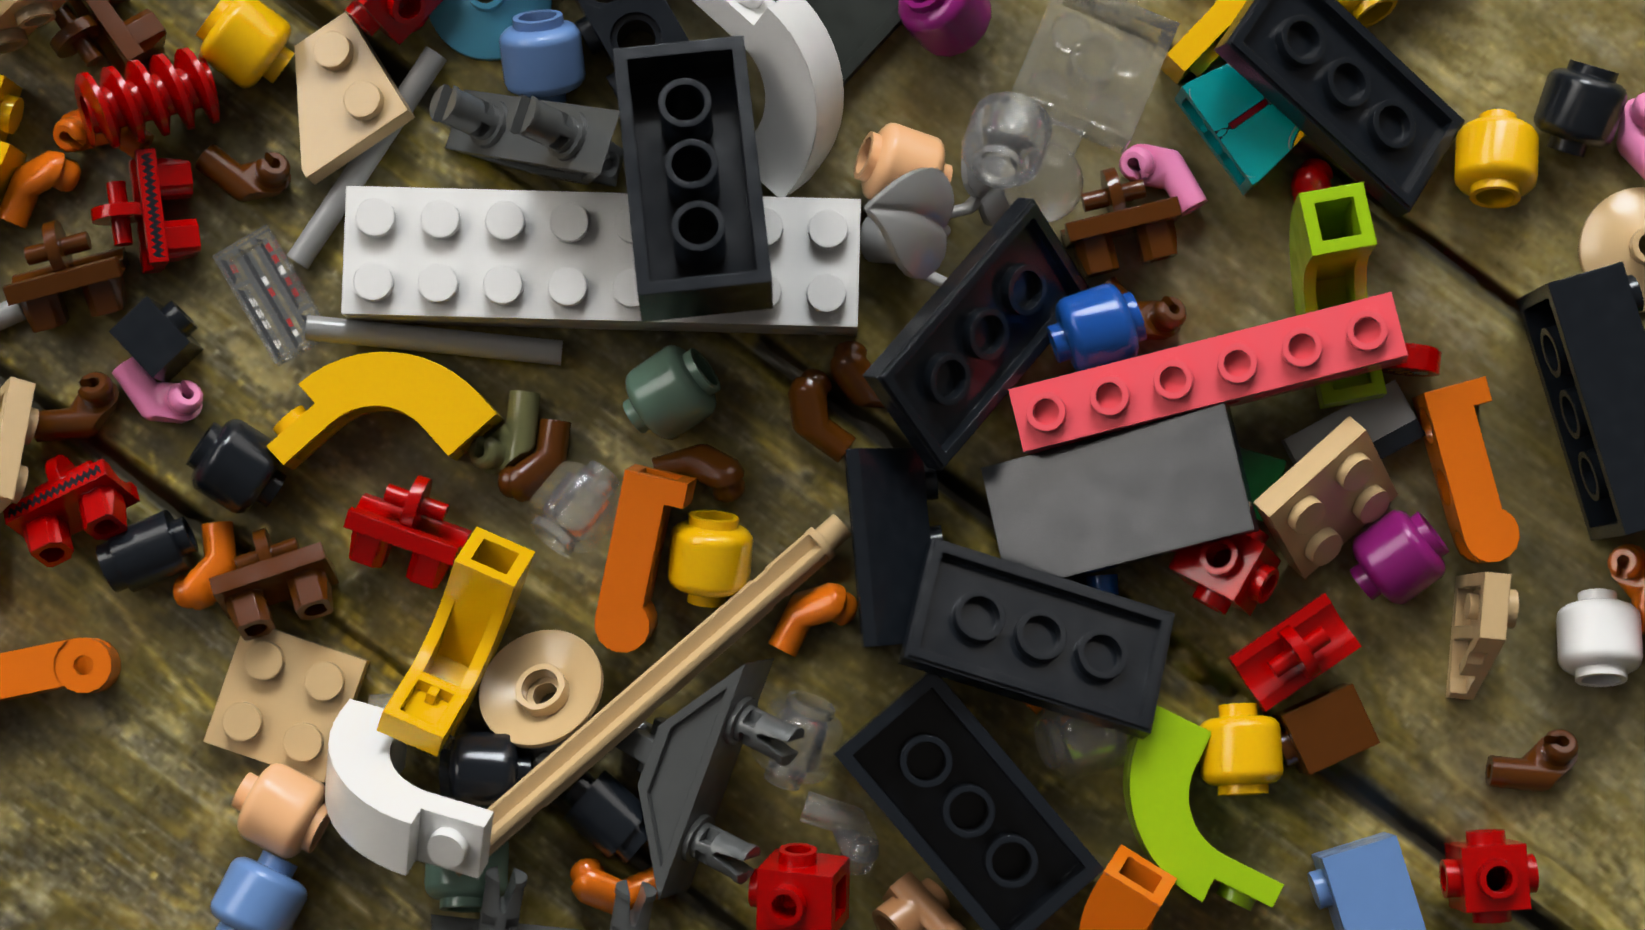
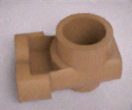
(915, 907)

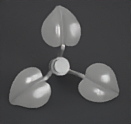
(911, 219)

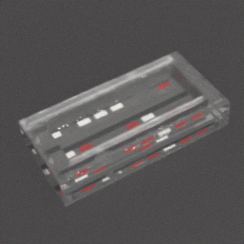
(269, 292)

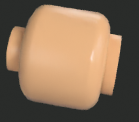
(894, 153)
(281, 810)

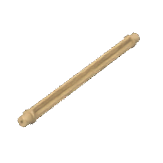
(664, 679)

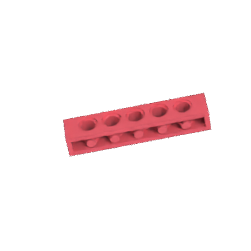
(1211, 371)

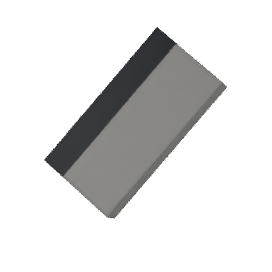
(1386, 419)

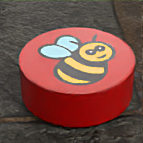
(1421, 362)

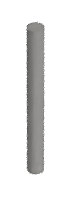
(360, 168)
(433, 340)

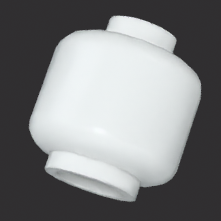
(1599, 638)

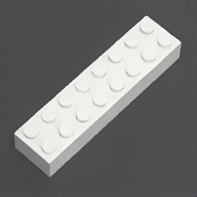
(571, 262)

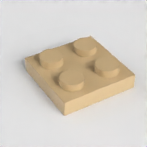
(1326, 498)
(284, 700)

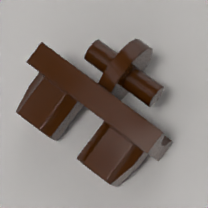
(100, 24)
(1149, 222)
(42, 288)
(274, 576)

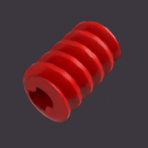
(146, 96)

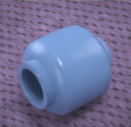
(542, 55)
(258, 895)

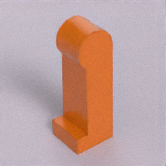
(1463, 471)
(624, 607)
(73, 664)

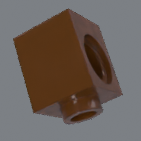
(1325, 729)

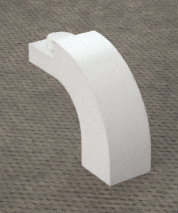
(799, 83)
(385, 813)

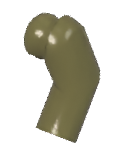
(512, 440)

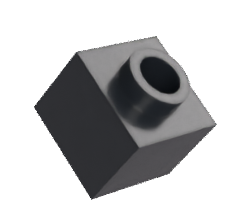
(158, 338)

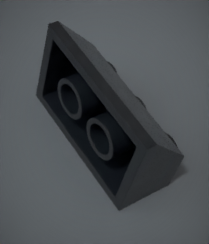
(888, 535)

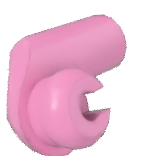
(1163, 170)
(156, 399)

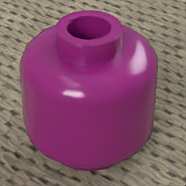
(946, 25)
(1398, 557)

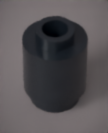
(147, 552)
(606, 815)

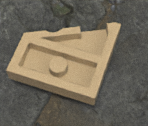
(342, 98)
(1480, 620)

